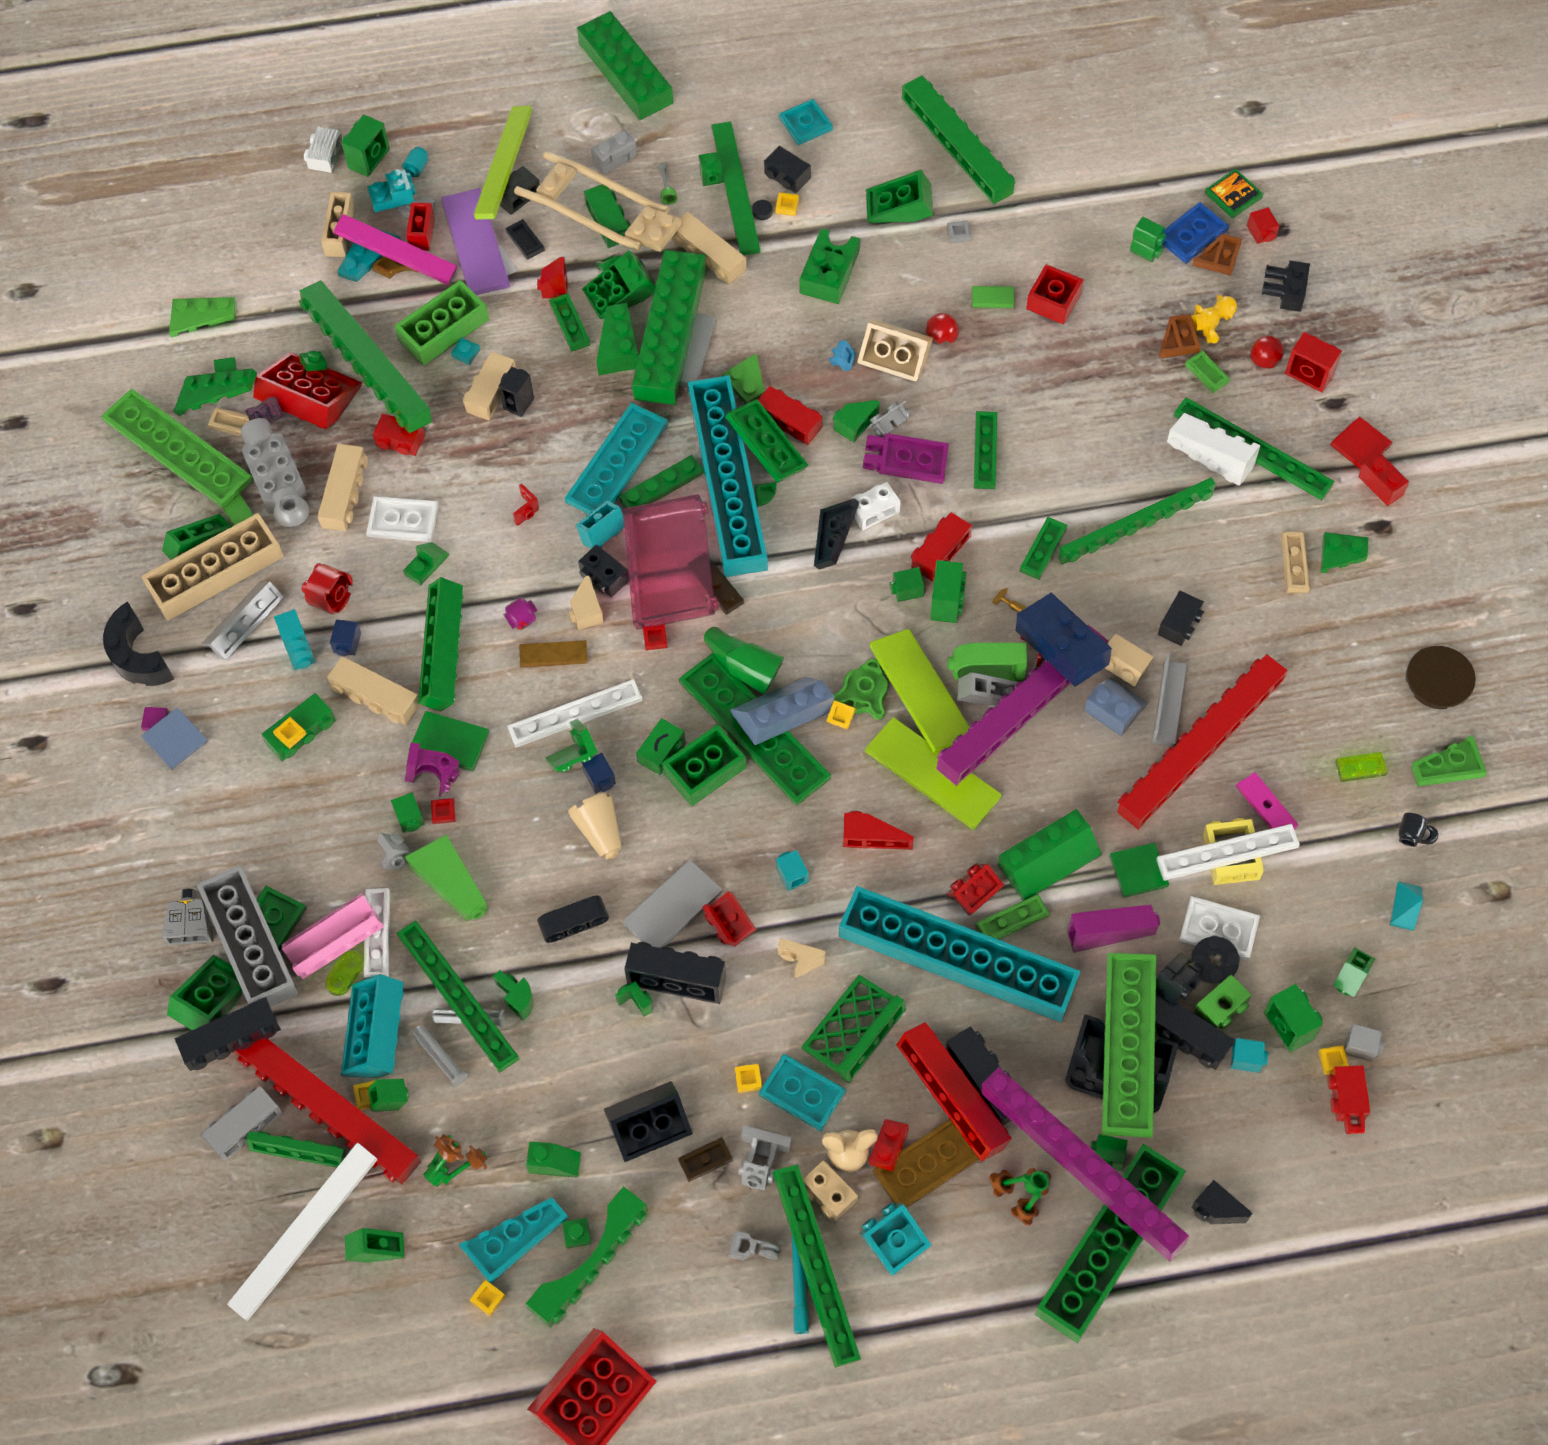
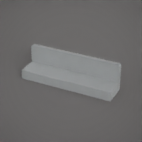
(243, 619)
(1169, 703)

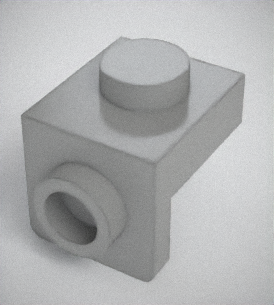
(394, 849)

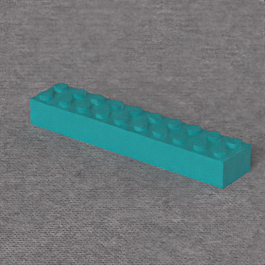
(727, 478)
(959, 954)

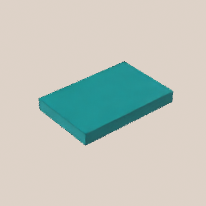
(802, 1092)

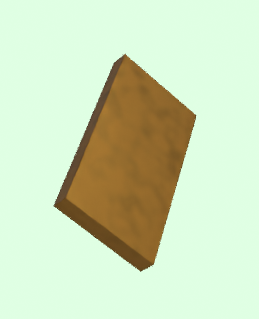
(927, 1165)

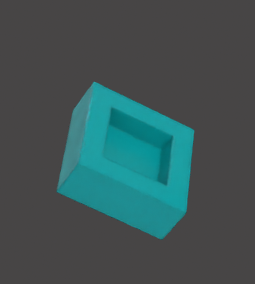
(465, 351)

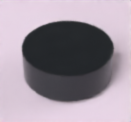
(762, 209)

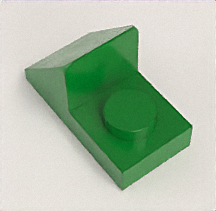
(428, 559)

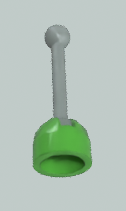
(667, 191)

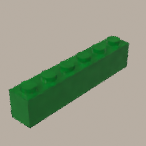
(441, 644)

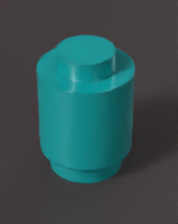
(415, 161)

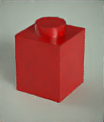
(1263, 225)

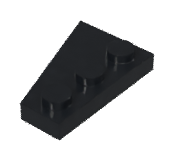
(832, 532)

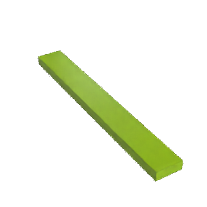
(503, 162)

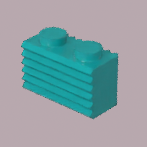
(601, 525)

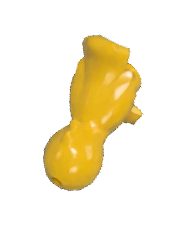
(1209, 318)

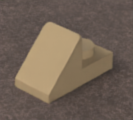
(807, 956)

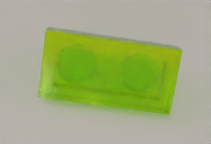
(1361, 767)

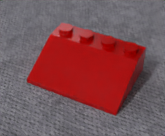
(309, 395)
(592, 1392)

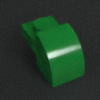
(518, 997)

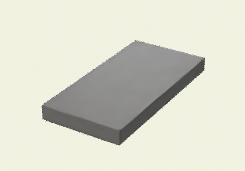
(698, 347)
(672, 906)

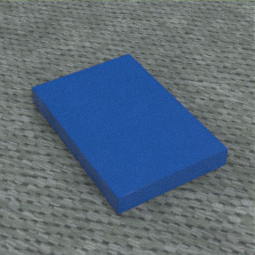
(1193, 232)

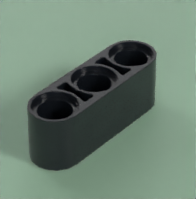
(573, 919)

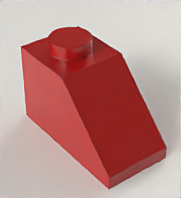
(553, 279)

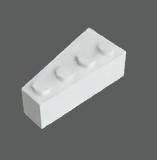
(1214, 448)

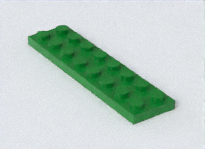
(779, 757)

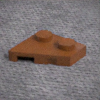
(1220, 255)
(1179, 337)

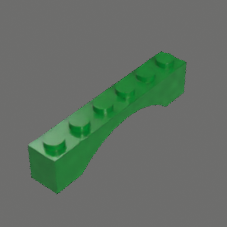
(555, 1297)

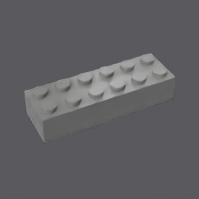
(246, 937)

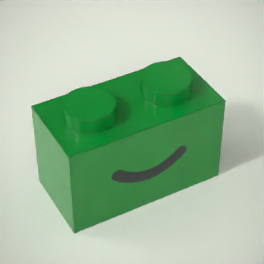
(660, 745)

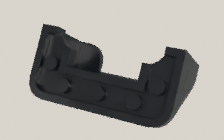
(1087, 1062)

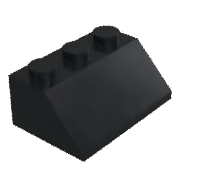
(648, 1121)

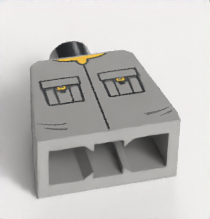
(187, 920)

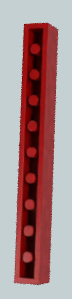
(1201, 741)
(329, 1108)

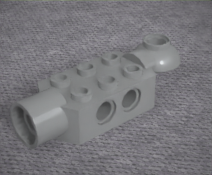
(274, 473)

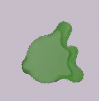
(865, 689)

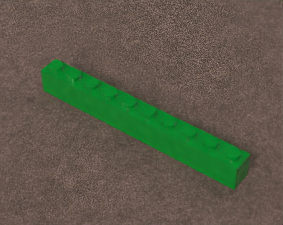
(365, 357)

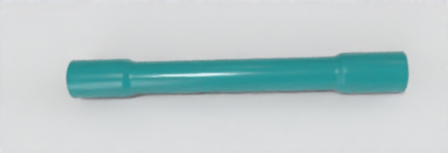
(800, 1310)

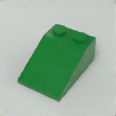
(900, 199)
(205, 994)

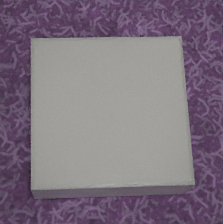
(958, 231)

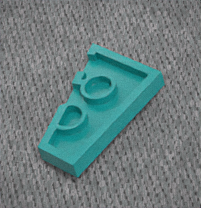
(359, 261)

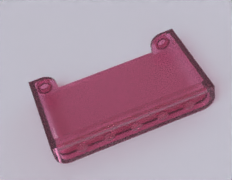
(669, 561)

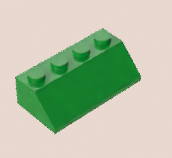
(1049, 855)

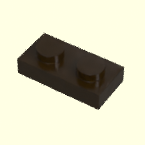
(705, 1159)

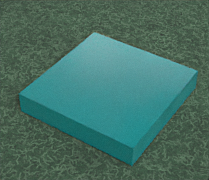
(805, 121)

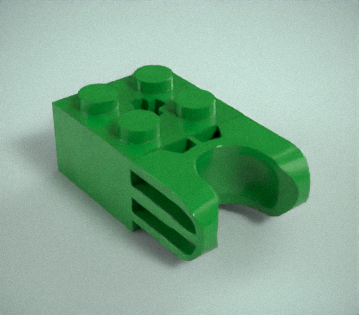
(828, 268)

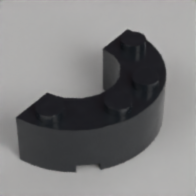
(118, 643)

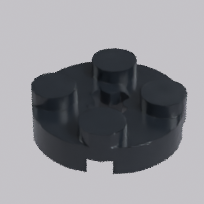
(1229, 959)

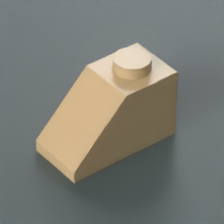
(585, 607)

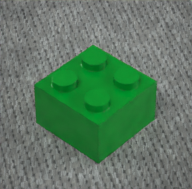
(365, 145)
(948, 591)
(1293, 1017)

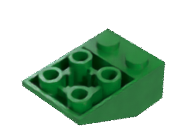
(620, 283)

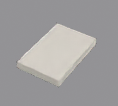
(402, 519)
(1210, 919)

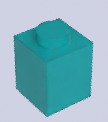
(792, 870)
(1248, 1055)

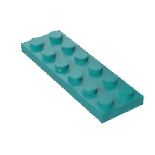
(617, 459)

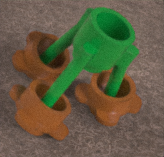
(451, 1151)
(1035, 1183)

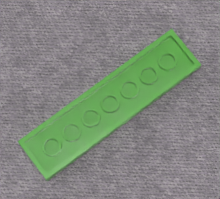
(177, 448)
(1129, 1045)

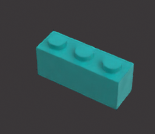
(294, 639)

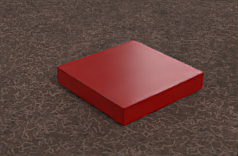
(1360, 442)

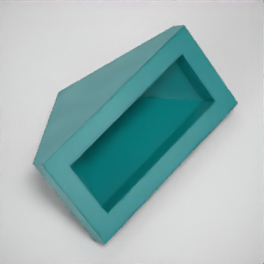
(1406, 906)

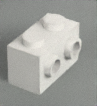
(876, 505)

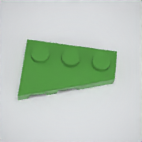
(196, 312)

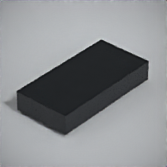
(525, 239)

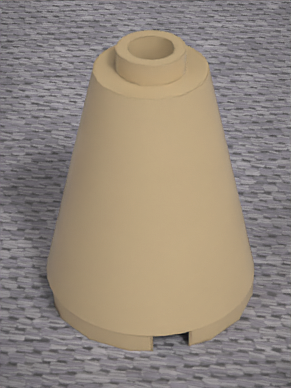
(598, 824)

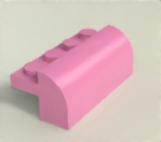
(332, 936)

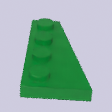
(212, 387)

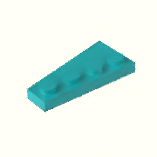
(506, 1244)

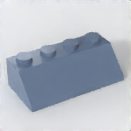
(784, 709)

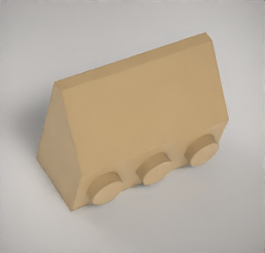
(894, 350)

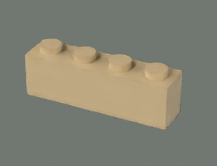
(719, 255)
(342, 487)
(374, 691)

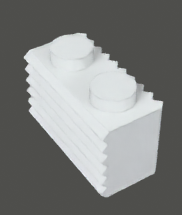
(323, 149)

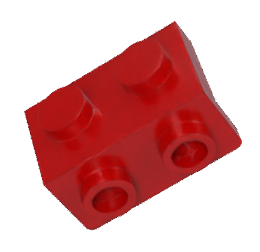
(729, 919)

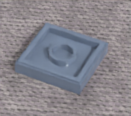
(174, 738)

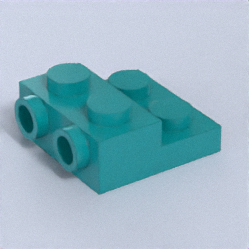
(394, 192)
(894, 1237)

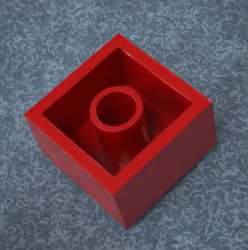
(1054, 294)
(1313, 361)

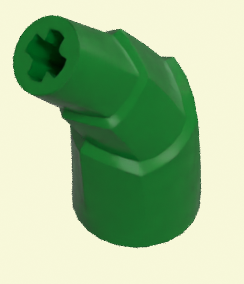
(744, 660)

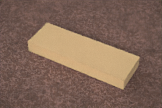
(1295, 562)

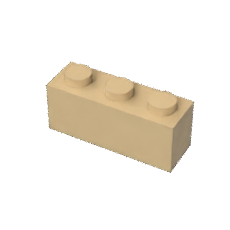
(338, 204)
(485, 393)

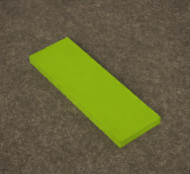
(920, 689)
(915, 763)

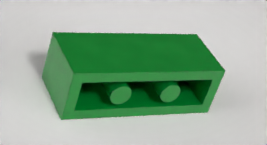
(606, 212)
(311, 715)

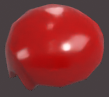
(942, 328)
(1267, 351)

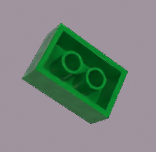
(704, 765)

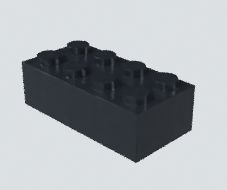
(676, 972)

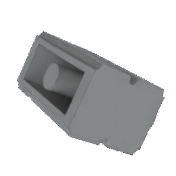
(614, 152)

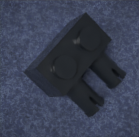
(1294, 284)

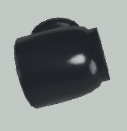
(1413, 829)

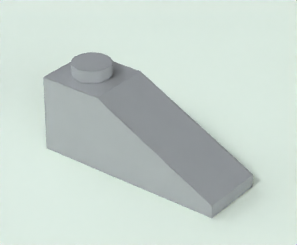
(983, 688)

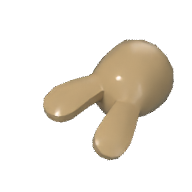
(849, 1148)

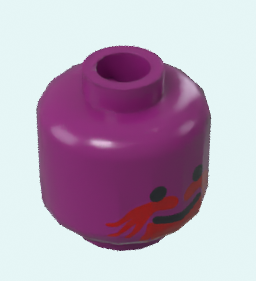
(520, 613)

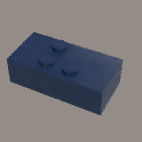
(1063, 639)

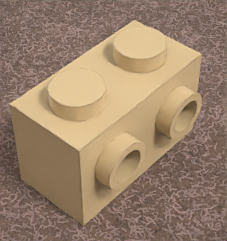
(1128, 660)
(829, 1191)

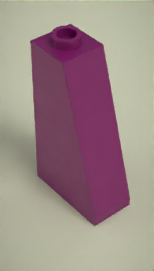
(1111, 926)

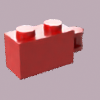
(1349, 1097)

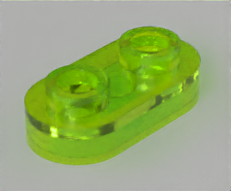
(343, 974)

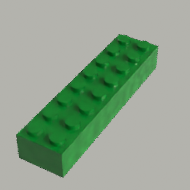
(669, 327)
(1105, 1250)

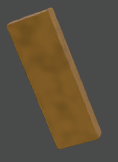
(553, 653)

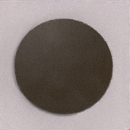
(1440, 677)

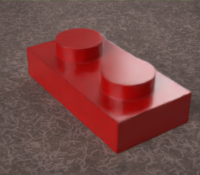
(888, 1145)

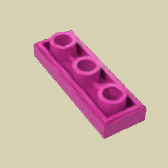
(1258, 796)

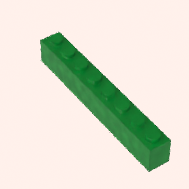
(958, 139)

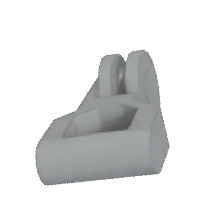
(769, 1249)

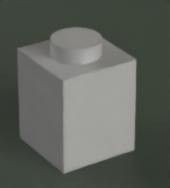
(1363, 1042)

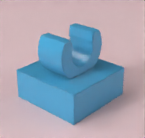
(843, 355)

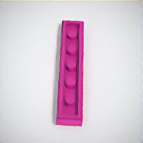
(395, 249)

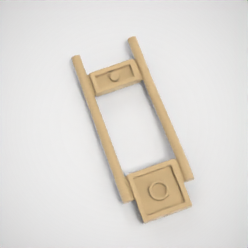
(651, 228)

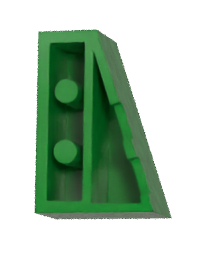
(617, 342)

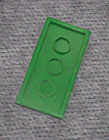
(766, 441)

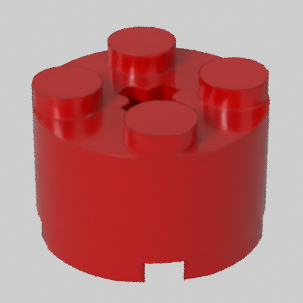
(327, 588)

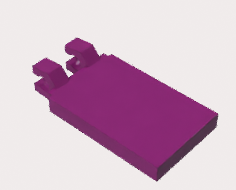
(907, 457)

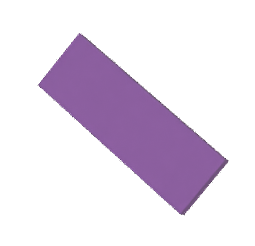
(475, 244)

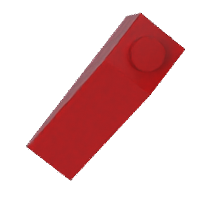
(867, 831)

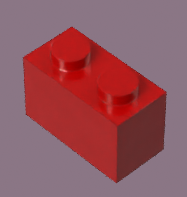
(420, 225)
(391, 436)
(1383, 479)

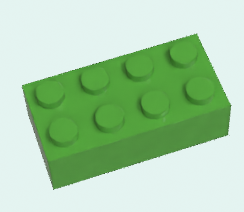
(441, 322)

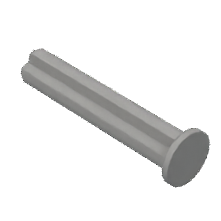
(449, 1016)
(439, 1055)

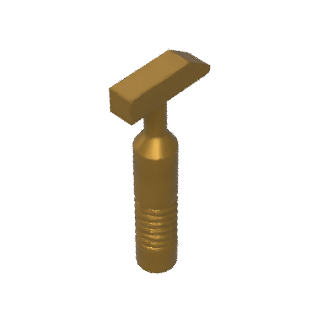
(1012, 604)

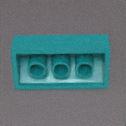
(372, 1027)

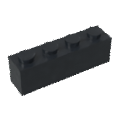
(1191, 1032)
(227, 1034)
(976, 1062)

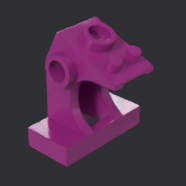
(434, 762)

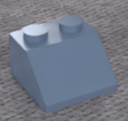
(1114, 705)

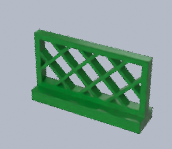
(872, 1035)

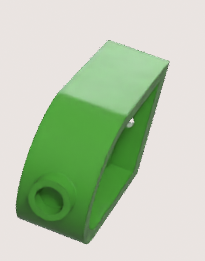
(990, 659)

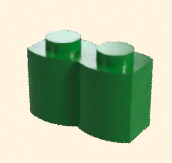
(1148, 239)

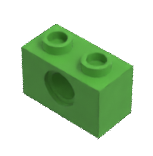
(1230, 992)

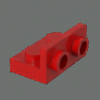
(975, 887)

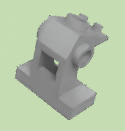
(764, 1145)

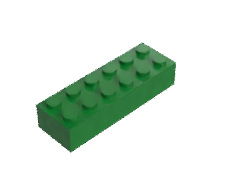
(625, 65)

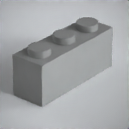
(251, 1114)

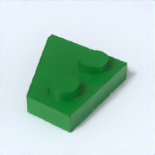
(1342, 550)

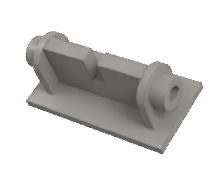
(896, 414)

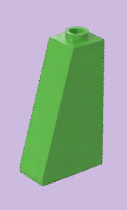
(447, 876)

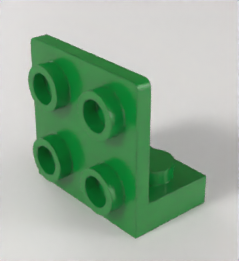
(579, 752)

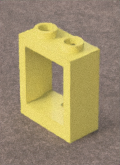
(1233, 873)

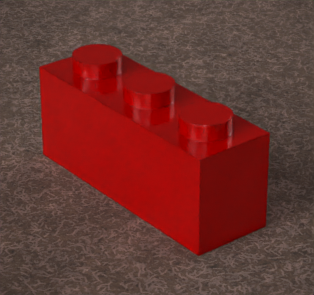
(791, 415)
(941, 544)

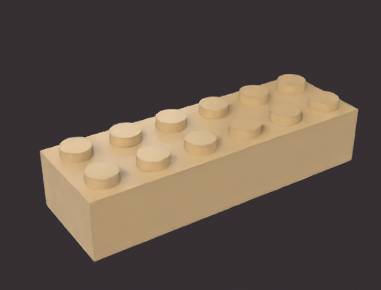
(212, 566)

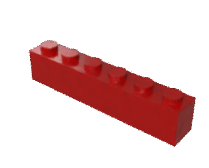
(953, 1091)

